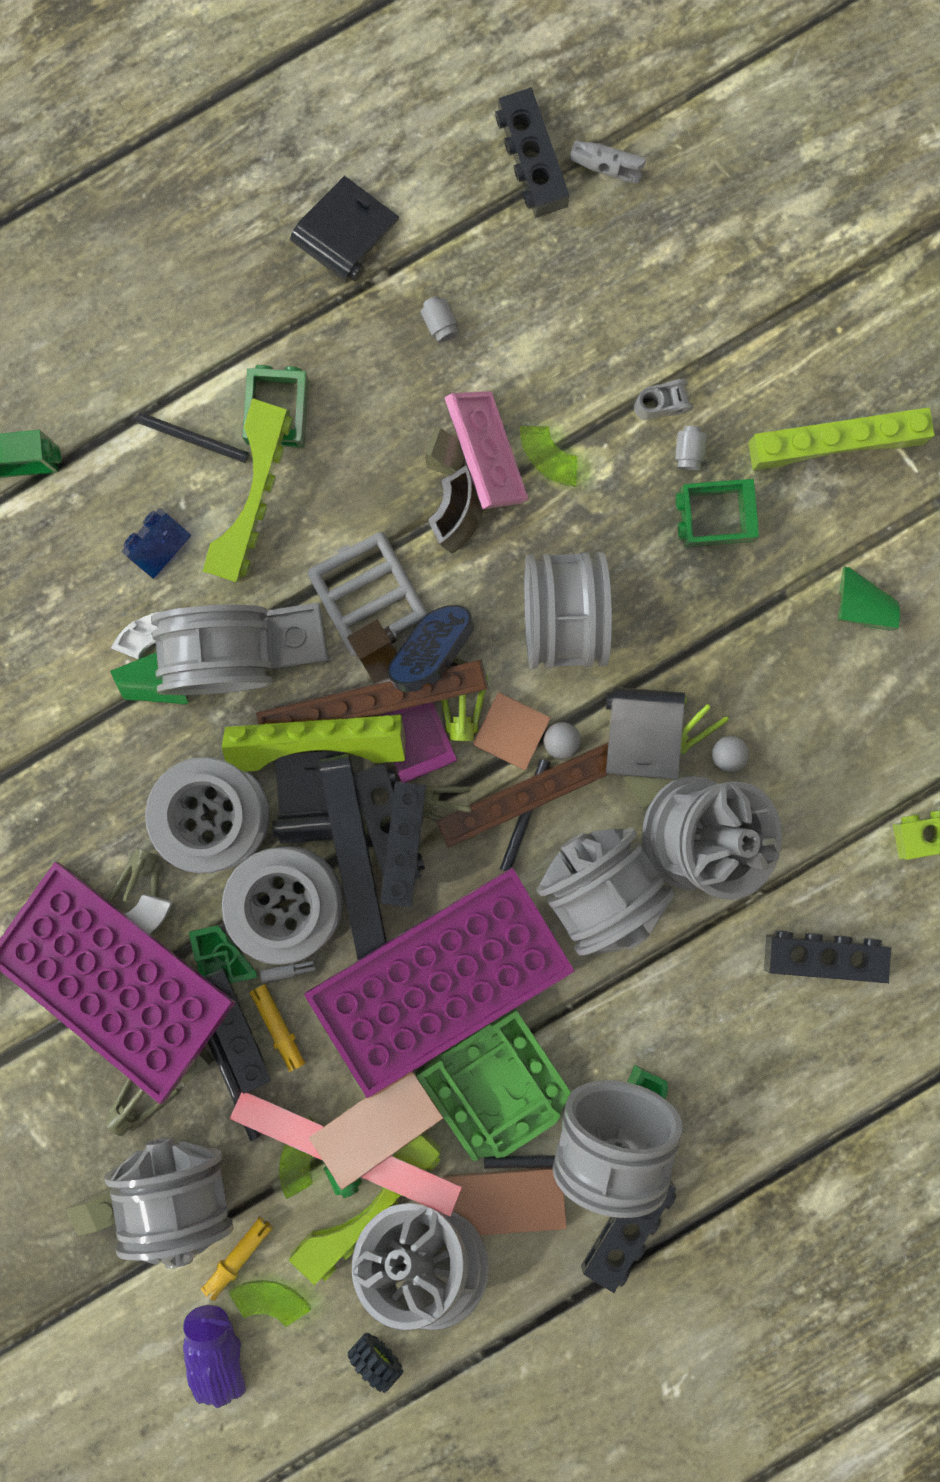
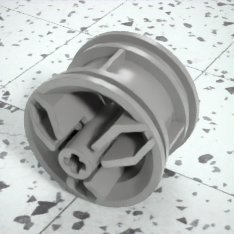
(712, 836)
(605, 891)
(168, 1202)
(403, 1247)

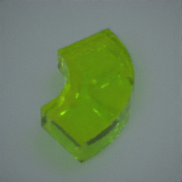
(547, 457)
(294, 1170)
(270, 1299)

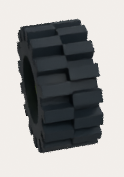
(375, 1362)

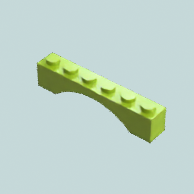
(265, 431)
(818, 440)
(373, 738)
(324, 1247)

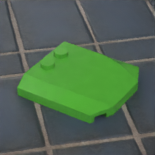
(496, 1088)

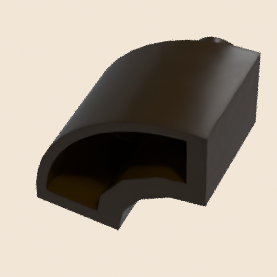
(458, 512)
(374, 649)

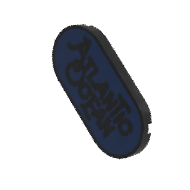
(431, 648)

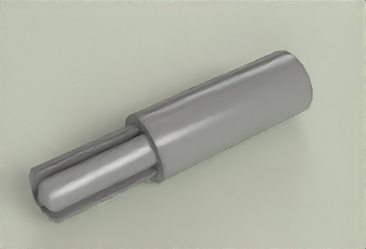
(285, 971)

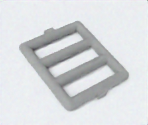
(391, 564)

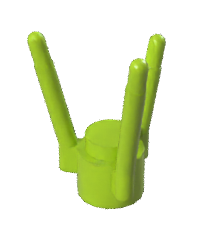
(462, 728)
(686, 745)

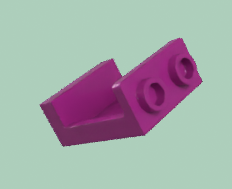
(425, 742)

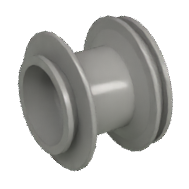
(169, 811)
(246, 915)

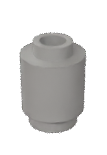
(439, 319)
(690, 448)

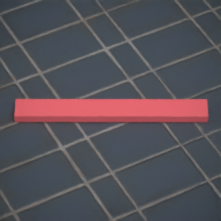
(390, 1174)

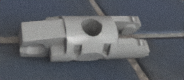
(608, 160)

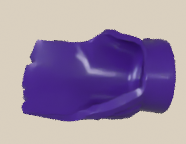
(212, 1357)

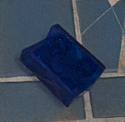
(155, 542)

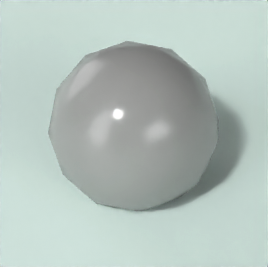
(562, 740)
(730, 754)

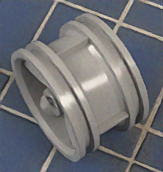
(567, 610)
(211, 649)
(617, 1148)

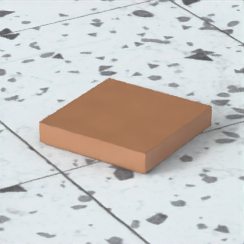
(511, 731)

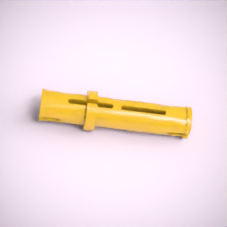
(273, 1020)
(228, 1269)

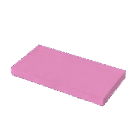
(486, 449)

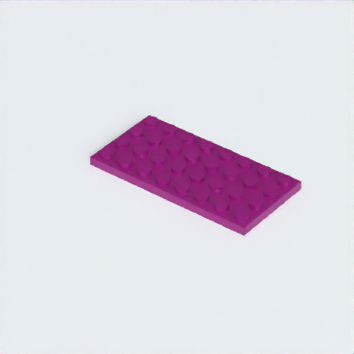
(111, 982)
(439, 982)

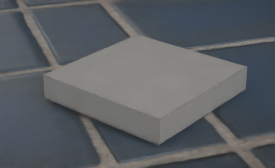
(295, 636)

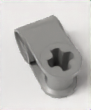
(669, 399)

